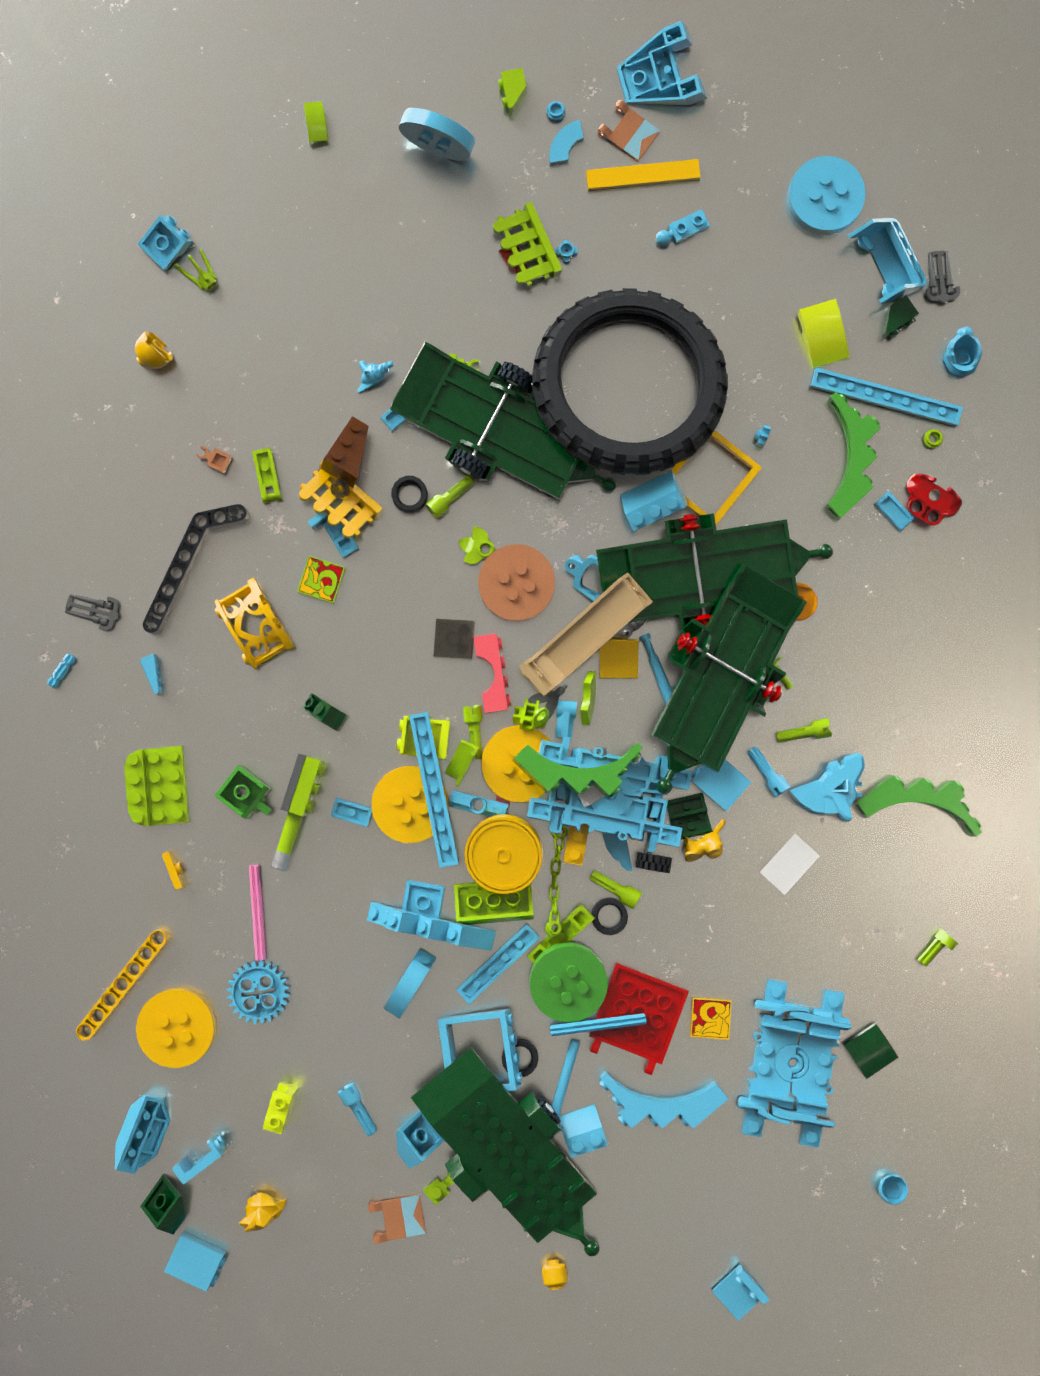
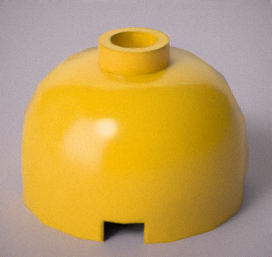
(151, 351)

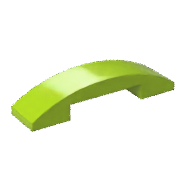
(570, 926)

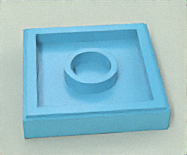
(423, 898)

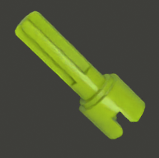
(439, 504)
(473, 721)
(817, 729)
(628, 895)

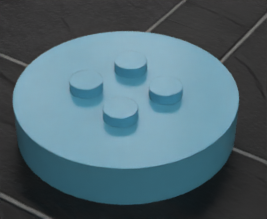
(436, 134)
(826, 195)

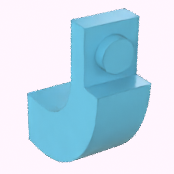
(409, 983)

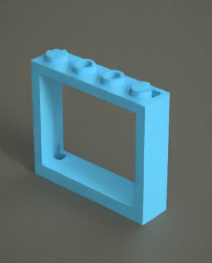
(509, 1040)

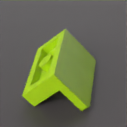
(461, 761)

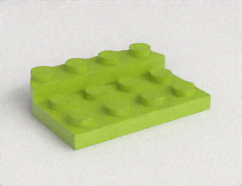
(157, 786)

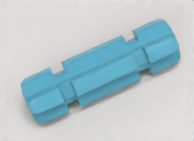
(61, 670)

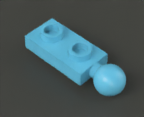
(684, 228)

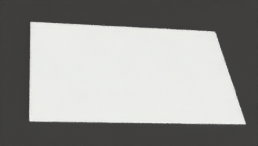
(789, 864)

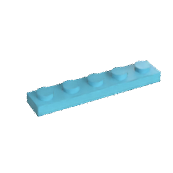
(497, 963)

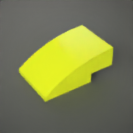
(823, 333)

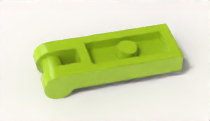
(266, 474)

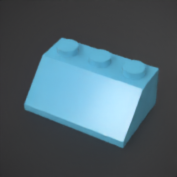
(653, 500)

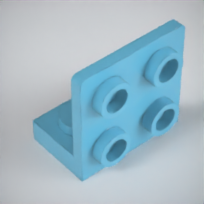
(739, 1292)

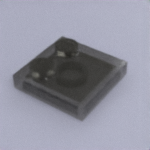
(454, 639)

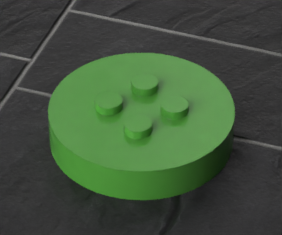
(568, 982)

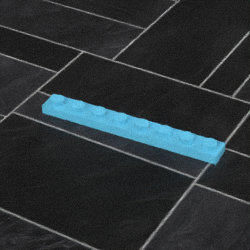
(886, 397)
(433, 790)

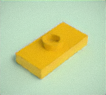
(174, 870)

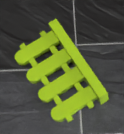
(535, 252)

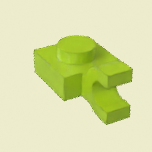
(438, 1189)

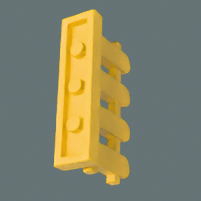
(365, 510)

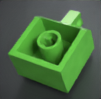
(254, 799)

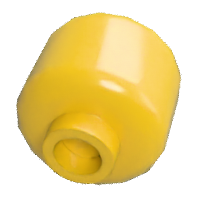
(554, 1274)

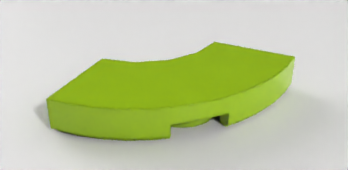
(588, 697)

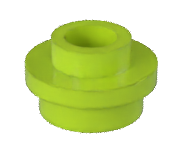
(937, 434)

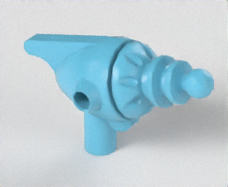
(373, 374)

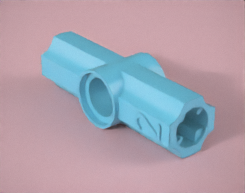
(466, 802)

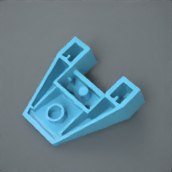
(654, 74)

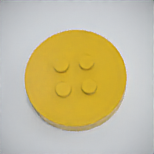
(499, 770)
(401, 805)
(503, 854)
(176, 1027)

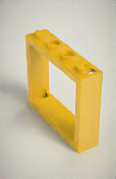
(755, 468)

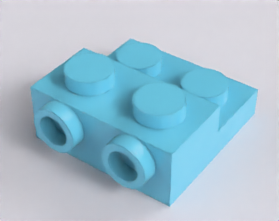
(165, 241)

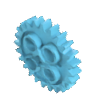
(255, 975)

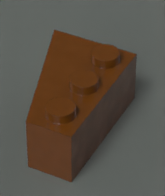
(346, 453)

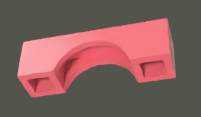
(488, 648)

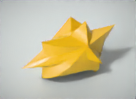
(261, 1211)

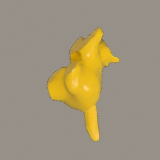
(707, 845)

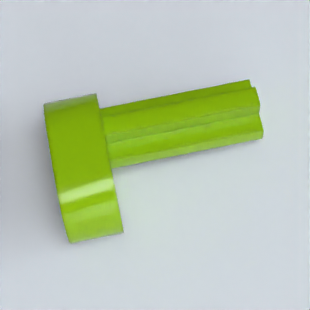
(942, 939)

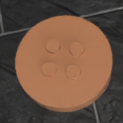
(516, 583)

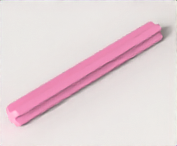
(257, 912)

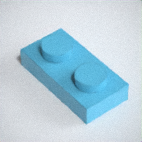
(351, 812)

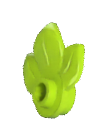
(474, 545)

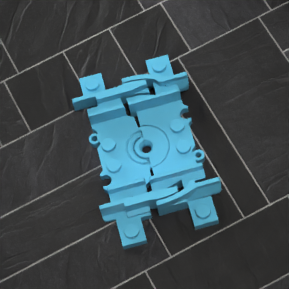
(612, 813)
(812, 1066)

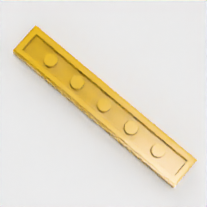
(643, 174)

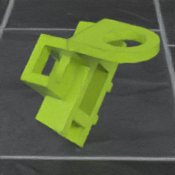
(530, 719)

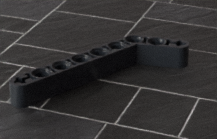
(186, 566)

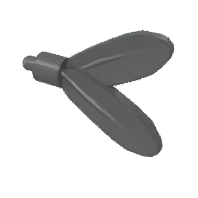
(551, 699)

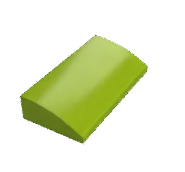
(482, 906)

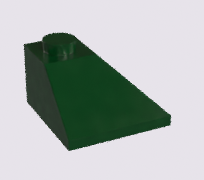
(164, 1206)

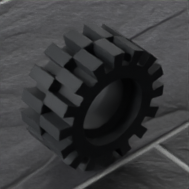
(653, 862)

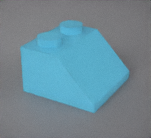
(583, 1131)

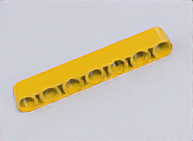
(115, 989)

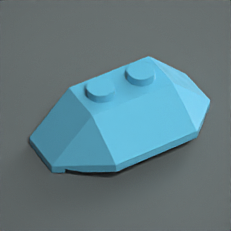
(141, 1134)

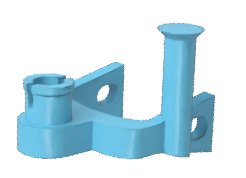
(577, 567)

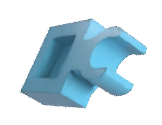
(761, 436)

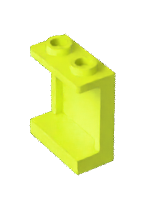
(440, 733)
(280, 1108)

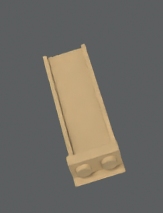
(585, 634)

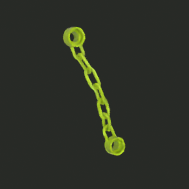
(548, 927)

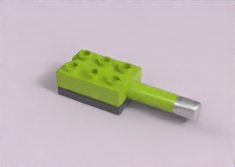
(298, 803)

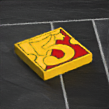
(710, 1018)

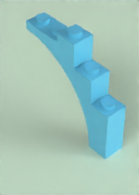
(430, 927)
(636, 1107)

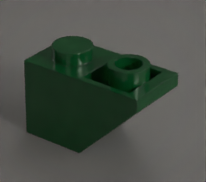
(898, 315)
(323, 711)

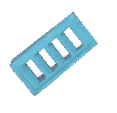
(151, 669)

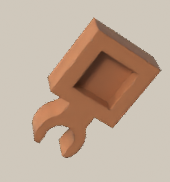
(216, 460)

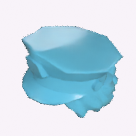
(963, 353)

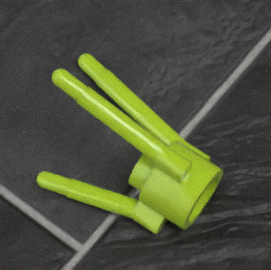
(206, 279)

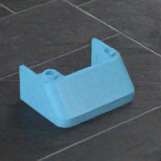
(893, 256)

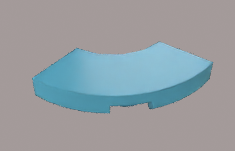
(564, 141)

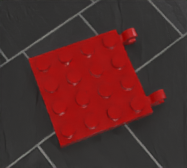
(638, 993)

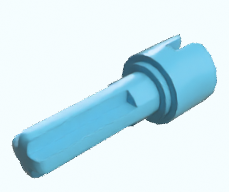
(776, 783)
(351, 1098)

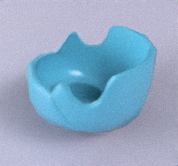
(893, 1189)

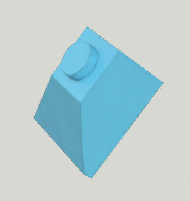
(417, 1140)

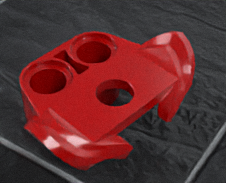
(919, 488)

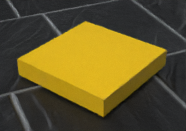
(619, 659)

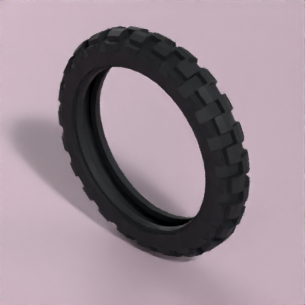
(649, 309)

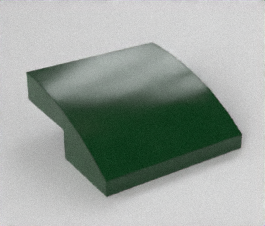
(690, 815)
(870, 1050)

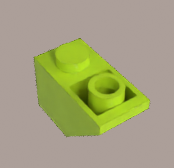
(514, 88)

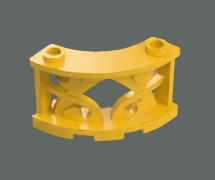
(254, 596)

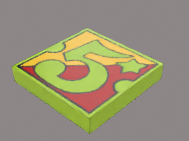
(321, 579)

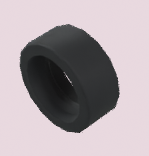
(409, 508)
(623, 911)
(534, 1055)

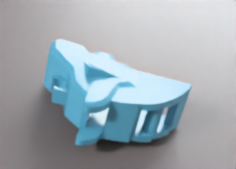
(822, 795)

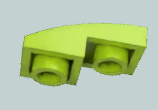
(315, 121)

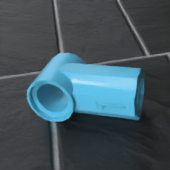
(566, 714)

